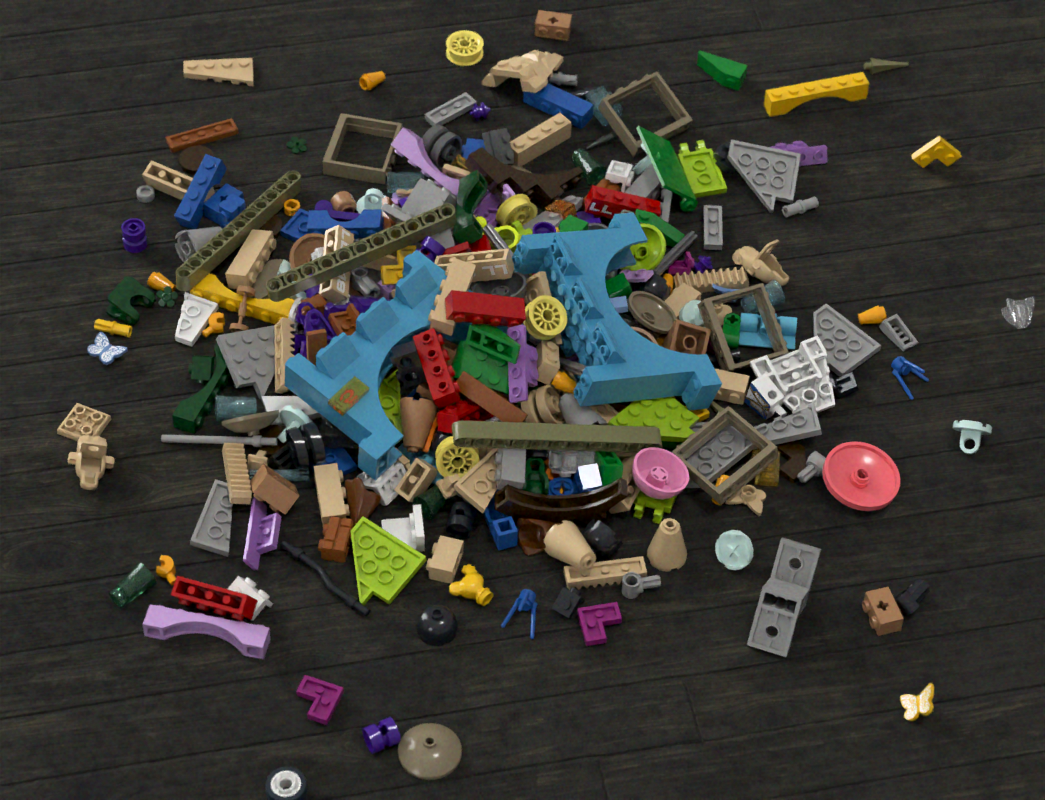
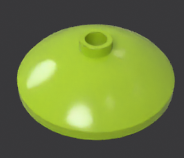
(654, 249)

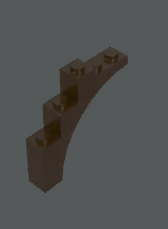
(544, 187)
(558, 508)

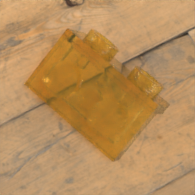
(770, 474)

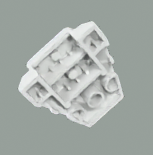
(800, 375)

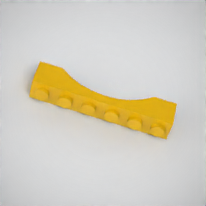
(783, 99)
(263, 309)

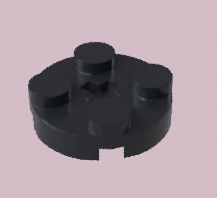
(721, 157)

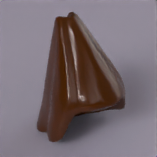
(360, 500)
(532, 534)

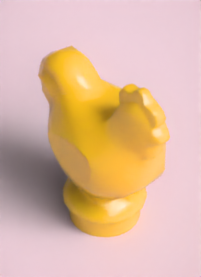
(471, 586)

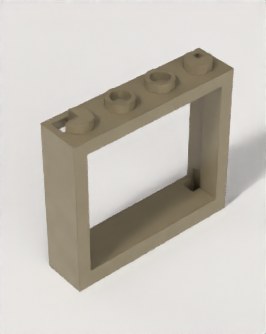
(666, 95)
(361, 125)
(717, 336)
(743, 475)

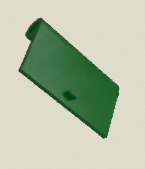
(668, 168)

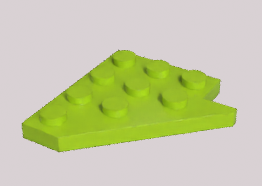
(664, 413)

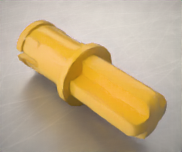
(113, 328)

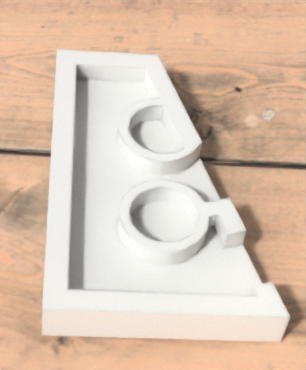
(193, 318)
(274, 403)

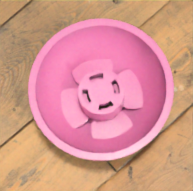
(659, 473)

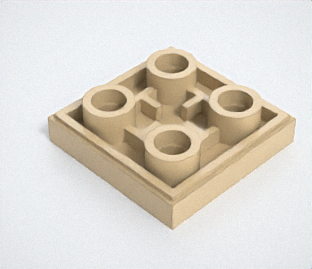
(83, 421)

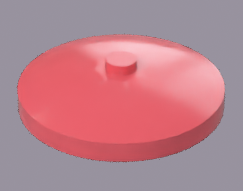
(861, 476)

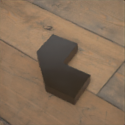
(797, 461)

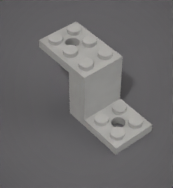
(422, 193)
(783, 597)

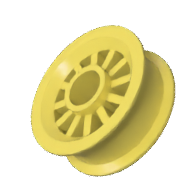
(464, 48)
(516, 208)
(555, 317)
(448, 465)

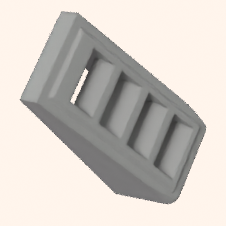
(886, 328)

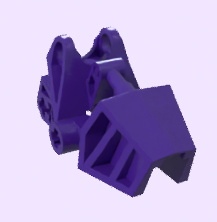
(315, 320)

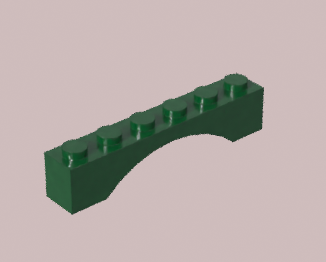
(470, 192)
(192, 411)

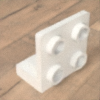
(385, 483)
(409, 529)

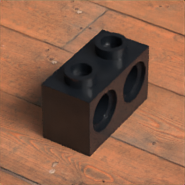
(409, 364)

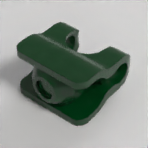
(124, 296)
(536, 481)

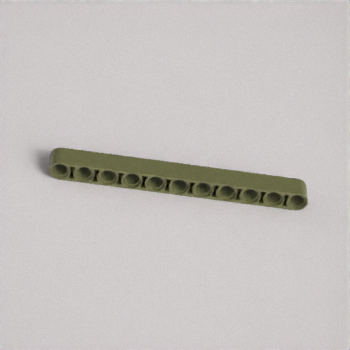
(237, 231)
(356, 259)
(554, 436)

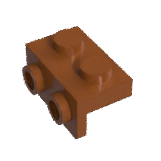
(344, 321)

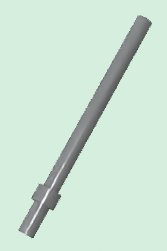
(256, 440)

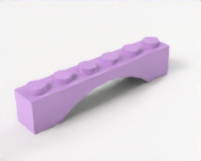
(412, 147)
(167, 622)

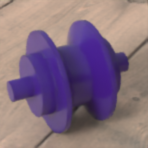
(478, 111)
(323, 205)
(703, 264)

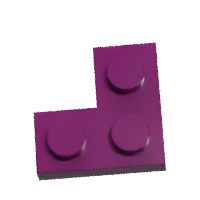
(594, 618)
(324, 696)

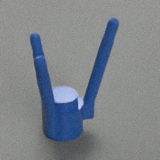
(903, 366)
(524, 602)

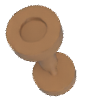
(246, 292)

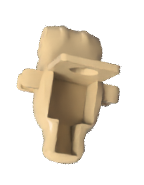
(761, 263)
(90, 460)

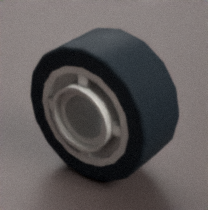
(283, 778)

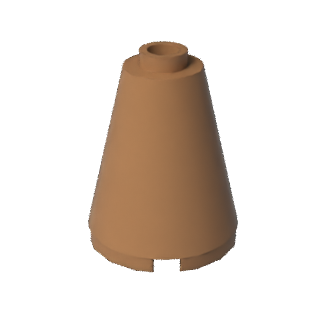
(416, 421)

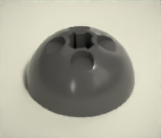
(512, 287)

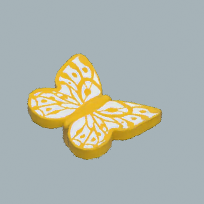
(918, 704)

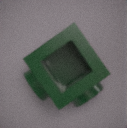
(202, 368)

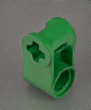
(731, 329)

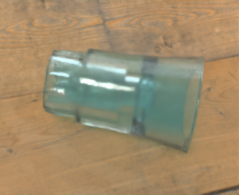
(776, 297)
(233, 407)

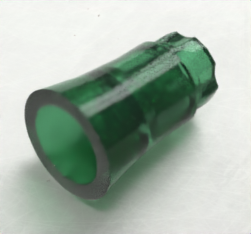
(592, 170)
(431, 502)
(132, 585)

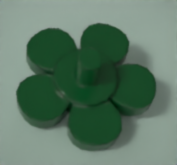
(297, 145)
(167, 296)

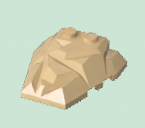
(531, 69)

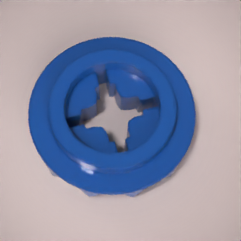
(568, 485)

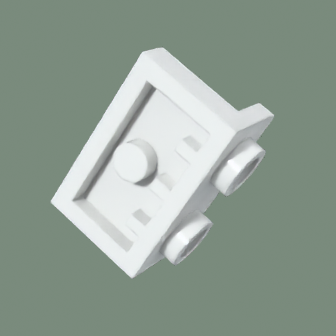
(620, 173)

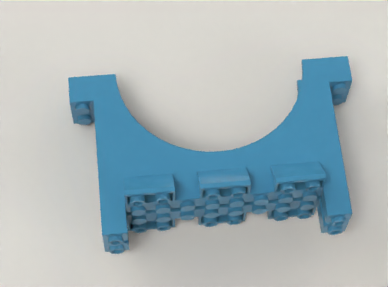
(616, 357)
(368, 358)

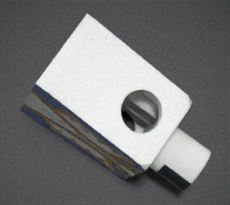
(765, 398)

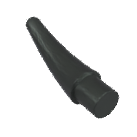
(601, 141)

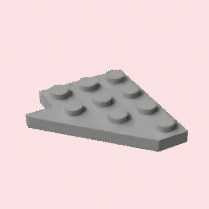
(766, 170)
(842, 340)
(250, 357)
(719, 453)

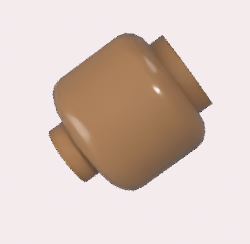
(343, 202)

